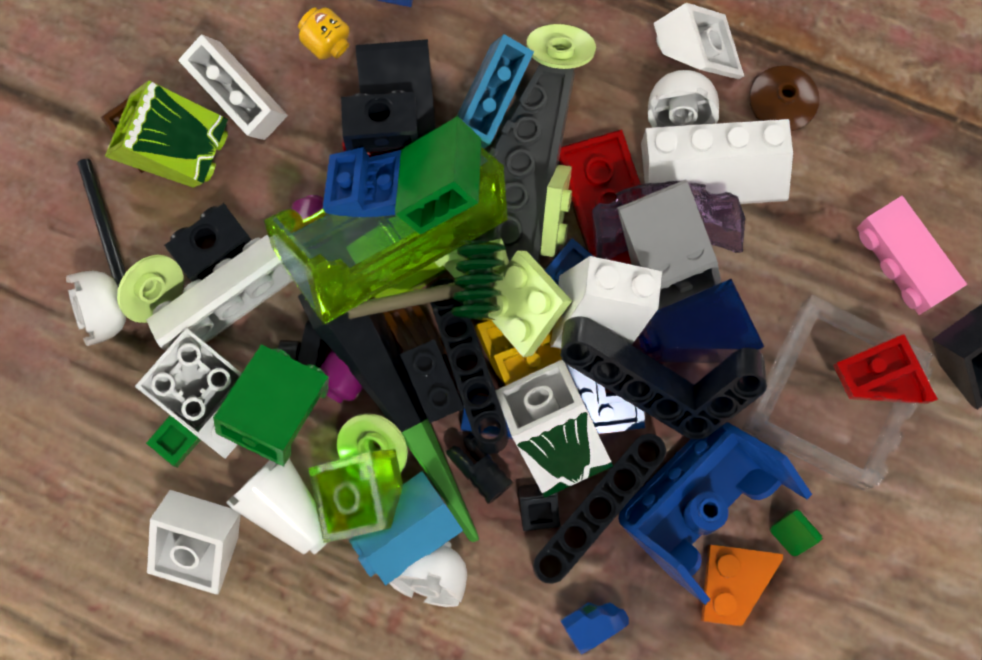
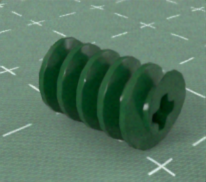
(477, 279)

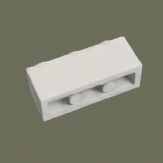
(232, 87)

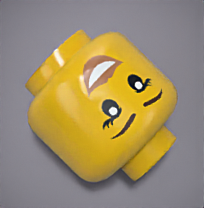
(323, 33)

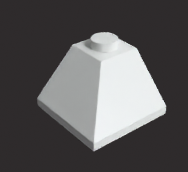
(699, 40)

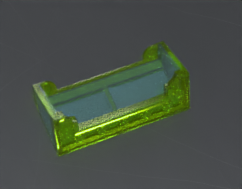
(352, 259)

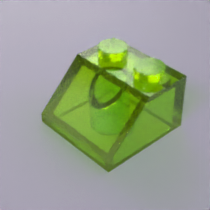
(356, 494)

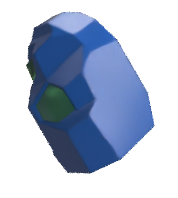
(594, 624)

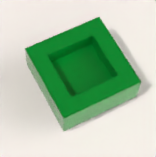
(173, 441)

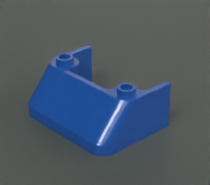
(722, 463)

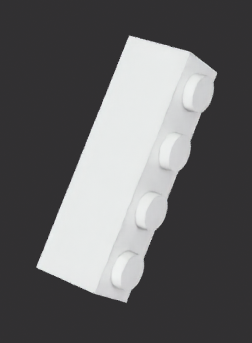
(726, 157)
(223, 296)

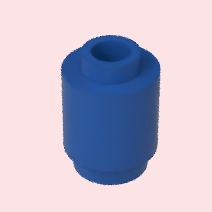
(698, 521)

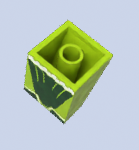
(168, 136)

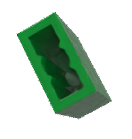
(439, 176)

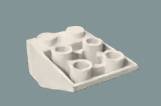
(191, 386)

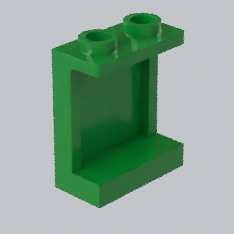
(270, 403)

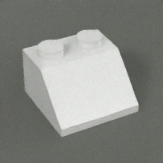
(192, 541)

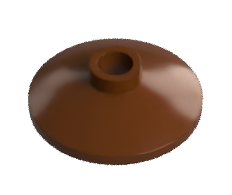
(770, 103)

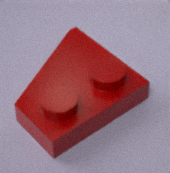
(886, 374)

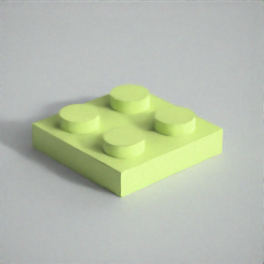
(527, 303)

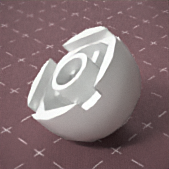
(683, 100)
(96, 305)
(436, 576)

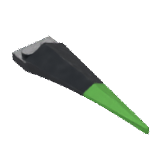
(376, 363)

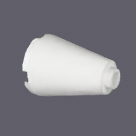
(281, 505)

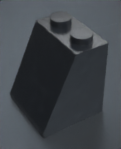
(399, 67)

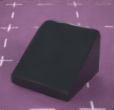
(536, 510)

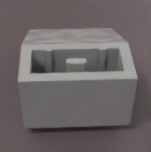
(670, 237)

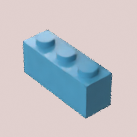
(494, 87)

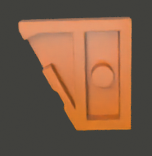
(735, 582)

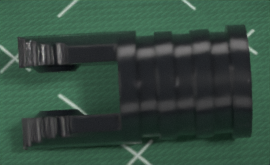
(485, 474)

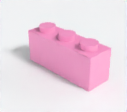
(910, 255)

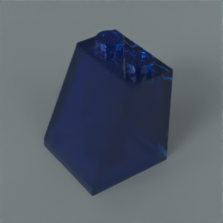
(701, 328)

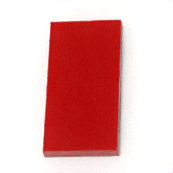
(598, 172)

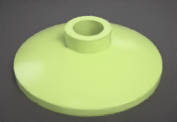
(561, 46)
(149, 285)
(359, 432)

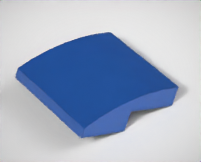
(361, 184)

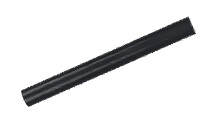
(102, 220)

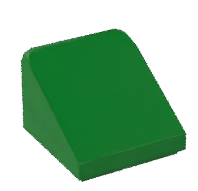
(795, 532)

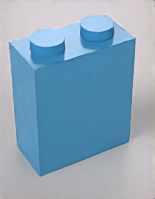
(417, 530)

